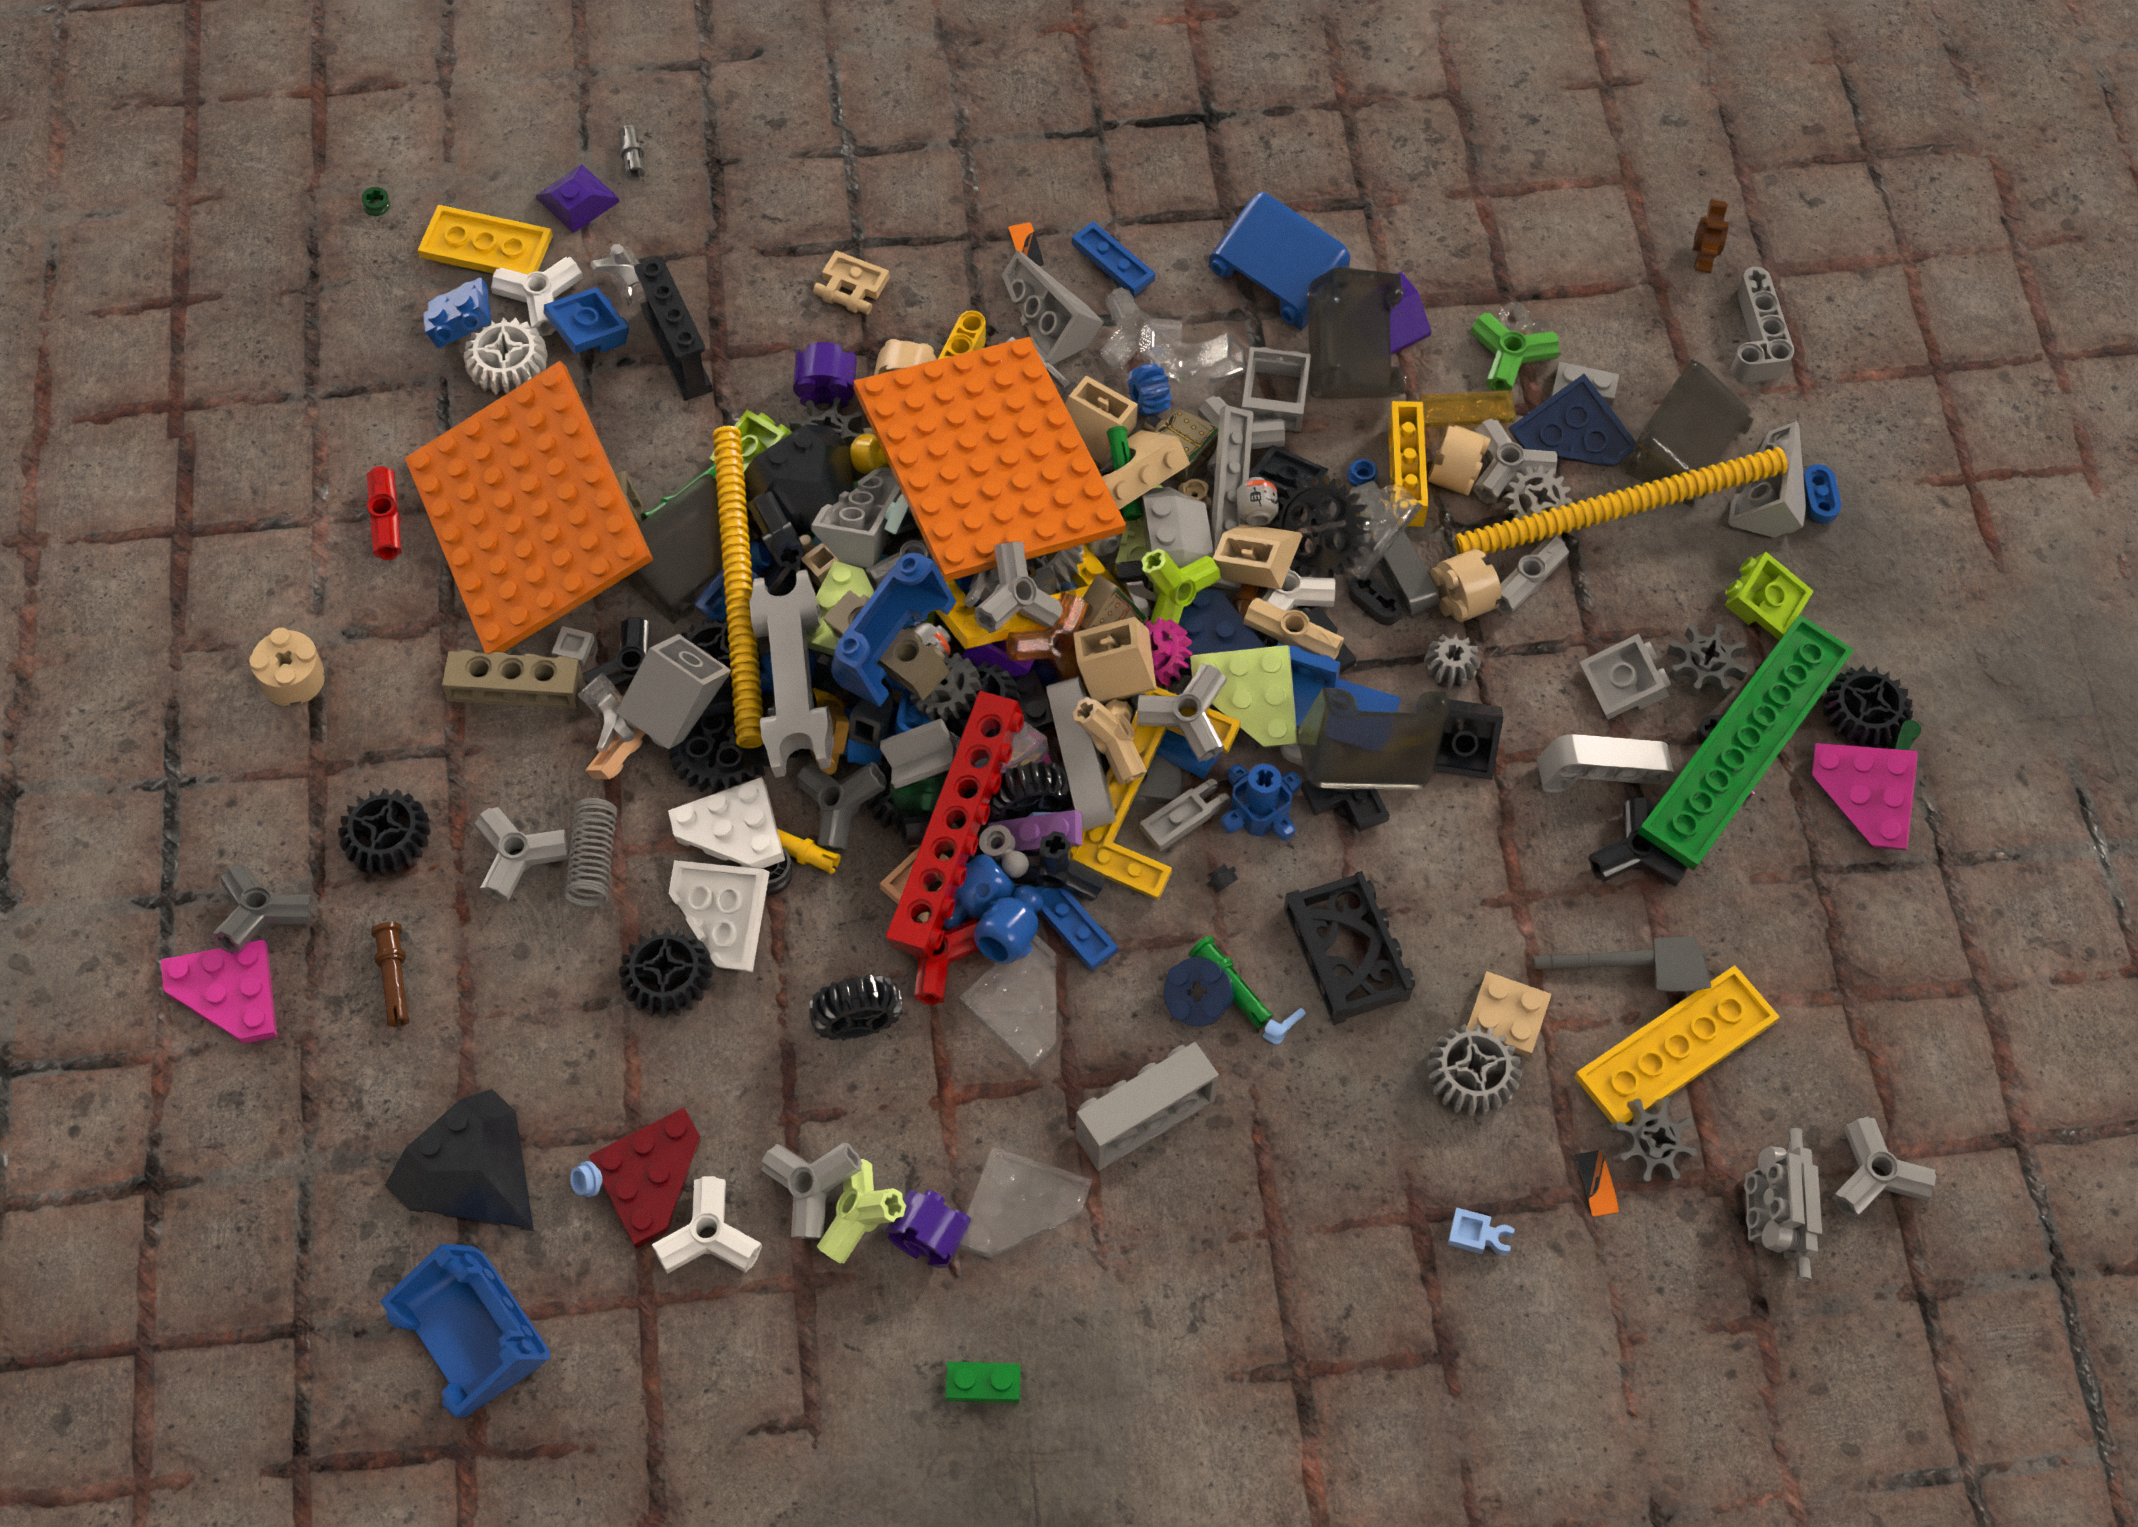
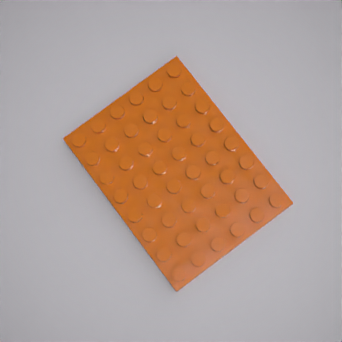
(988, 457)
(527, 509)

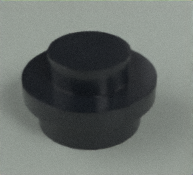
(1221, 878)

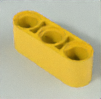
(967, 335)

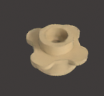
(1196, 487)

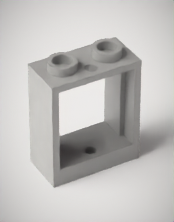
(1288, 364)

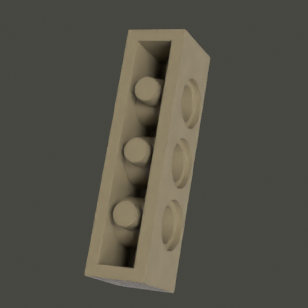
(918, 675)
(526, 690)

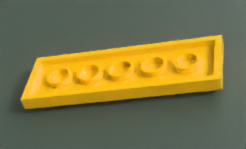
(1677, 1046)

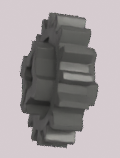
(952, 692)

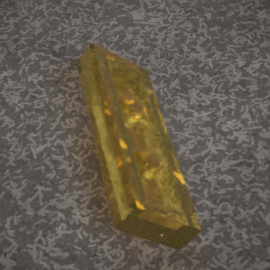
(1467, 408)

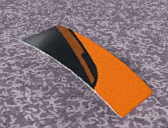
(1026, 242)
(1597, 1183)

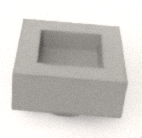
(573, 644)

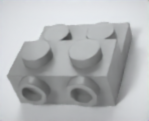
(1626, 676)

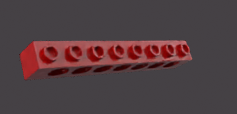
(987, 713)

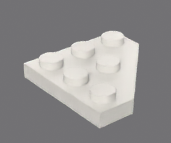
(732, 825)
(722, 909)

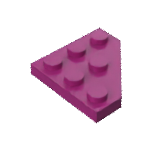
(1871, 789)
(226, 989)

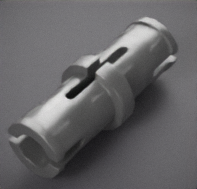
(632, 152)

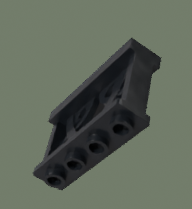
(673, 328)
(1331, 987)

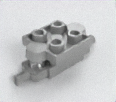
(1785, 1203)

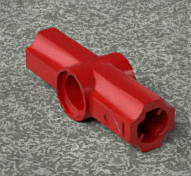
(385, 526)

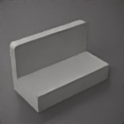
(919, 752)

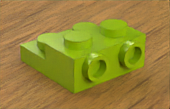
(757, 435)
(1767, 595)

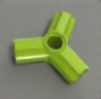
(1174, 585)

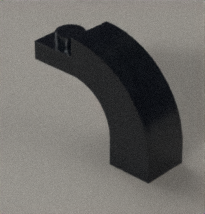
(867, 721)

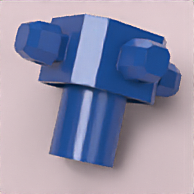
(1261, 801)

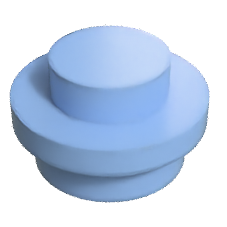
(586, 1179)

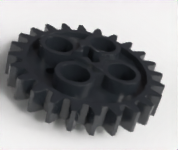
(1316, 498)
(713, 766)

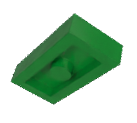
(983, 1382)

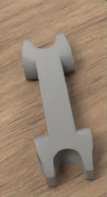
(796, 720)

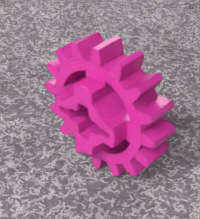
(1168, 654)

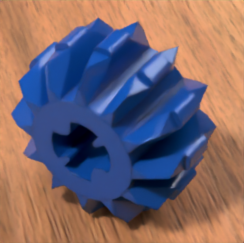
(1149, 389)

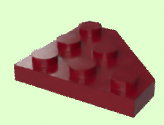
(648, 1174)

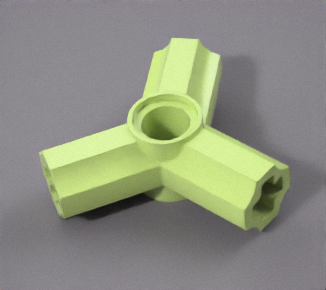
(859, 1211)

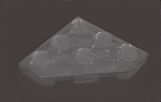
(1390, 514)
(1019, 1003)
(1020, 1201)

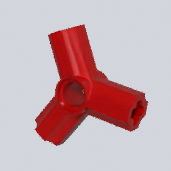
(933, 972)

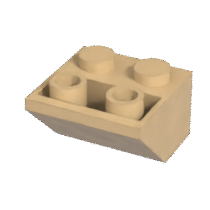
(1097, 409)
(1256, 555)
(1116, 660)

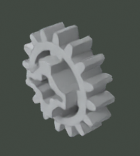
(1523, 497)

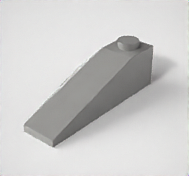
(1052, 314)
(1778, 502)
(856, 523)

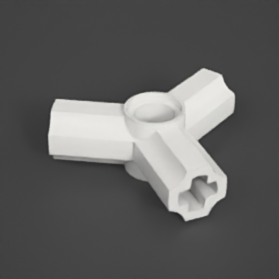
(537, 289)
(1302, 592)
(725, 1244)

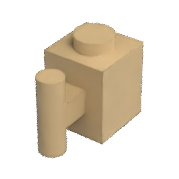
(816, 559)

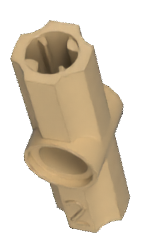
(1277, 622)

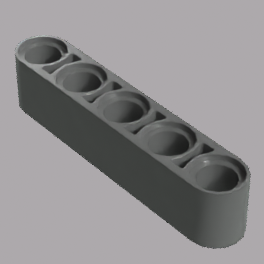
(1406, 572)

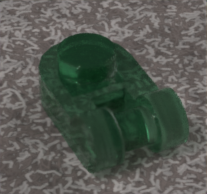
(914, 796)

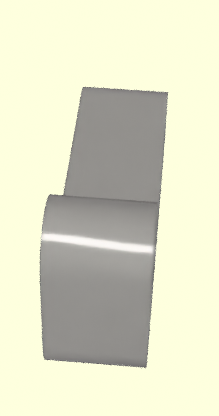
(1771, 344)
(1603, 759)

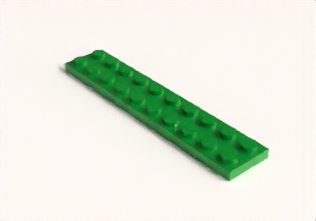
(1745, 742)

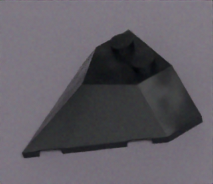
(802, 473)
(467, 1165)

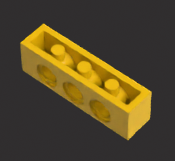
(1408, 453)

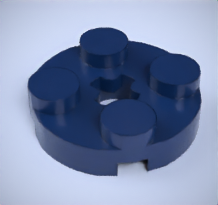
(1183, 978)

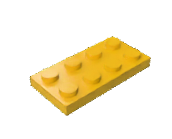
(484, 241)

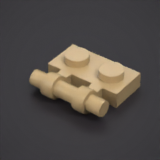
(854, 275)

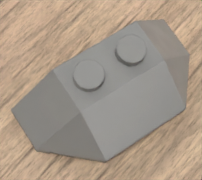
(1176, 525)

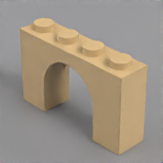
(1153, 461)

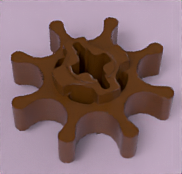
(1710, 236)

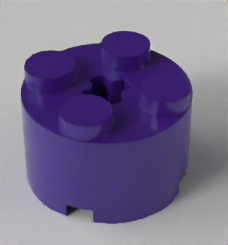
(824, 374)
(928, 1228)

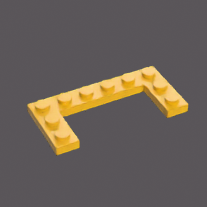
(968, 632)
(1118, 862)

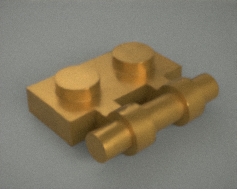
(840, 730)

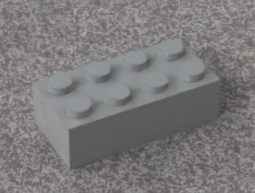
(1146, 1105)

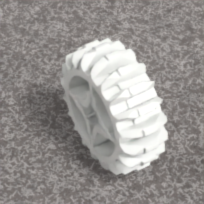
(489, 347)

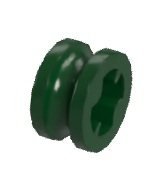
(369, 197)

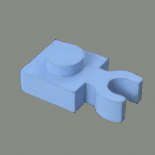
(1473, 1231)

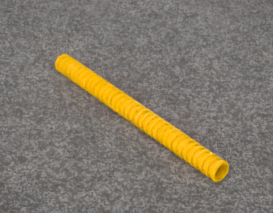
(1622, 503)
(738, 586)

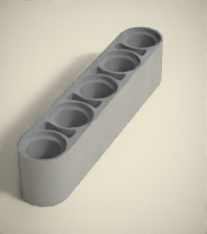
(1080, 756)

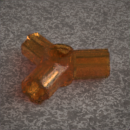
(1039, 643)

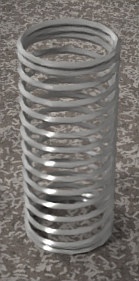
(582, 883)

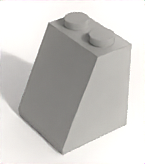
(671, 690)

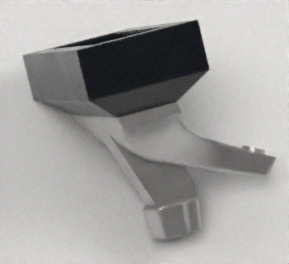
(1131, 576)

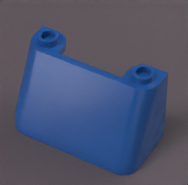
(1278, 254)
(909, 589)
(467, 1325)

